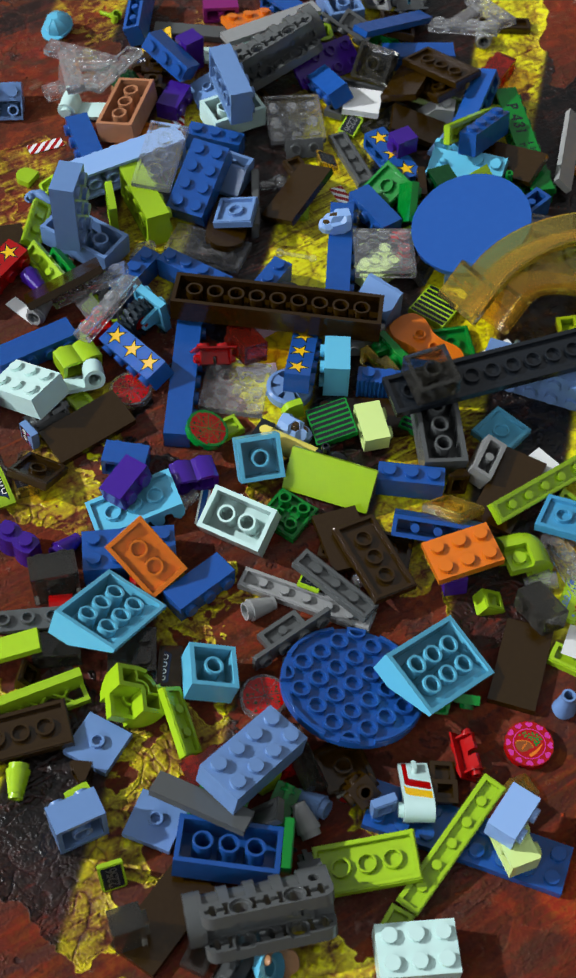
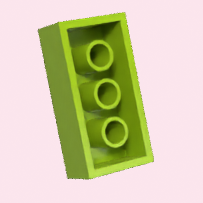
(146, 207)

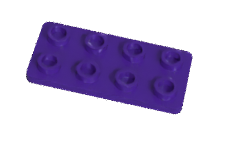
(336, 54)

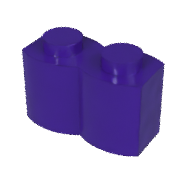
(194, 474)
(17, 542)

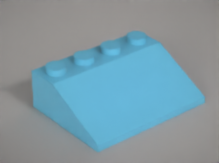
(104, 614)
(434, 667)

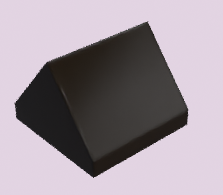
(26, 675)
(82, 771)

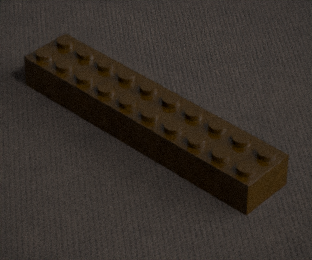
(276, 306)

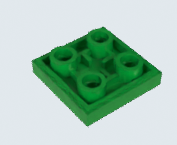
(408, 200)
(294, 512)

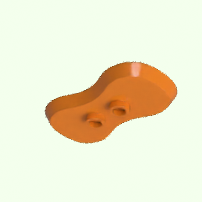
(416, 334)

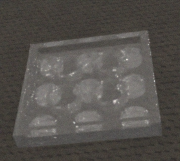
(293, 118)
(384, 253)
(235, 389)

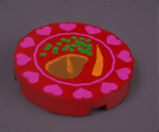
(528, 745)

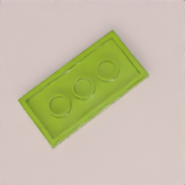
(330, 479)
(372, 862)

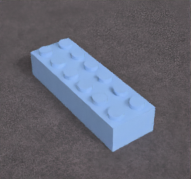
(105, 164)

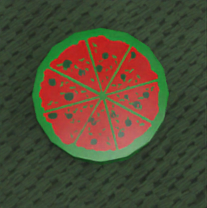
(206, 430)

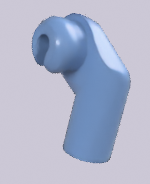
(39, 193)

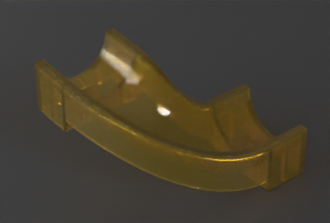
(515, 273)

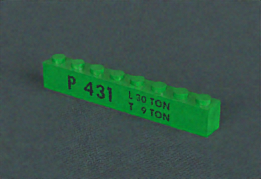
(522, 135)

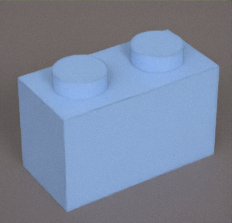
(512, 816)

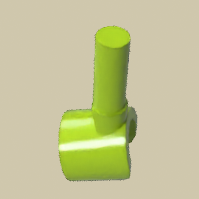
(115, 15)

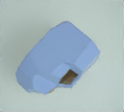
(336, 222)
(292, 426)

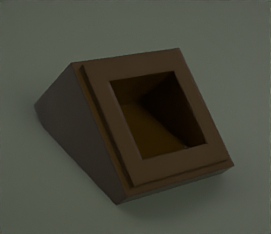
(457, 482)

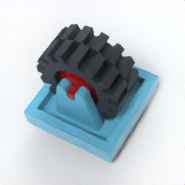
(145, 312)

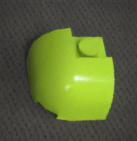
(524, 554)
(131, 696)

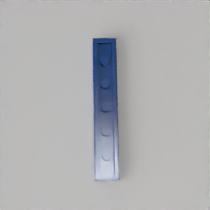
(392, 23)

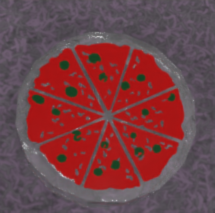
(131, 391)
(259, 693)

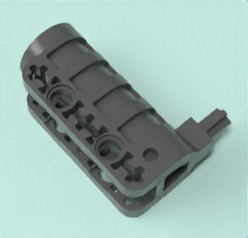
(279, 47)
(263, 913)

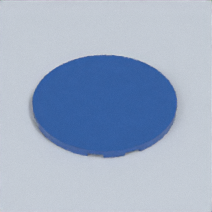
(466, 219)
(338, 693)

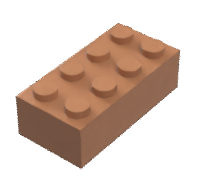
(126, 110)

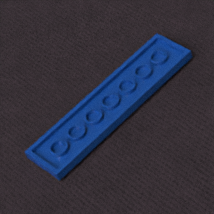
(480, 852)

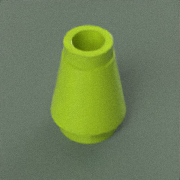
(17, 778)

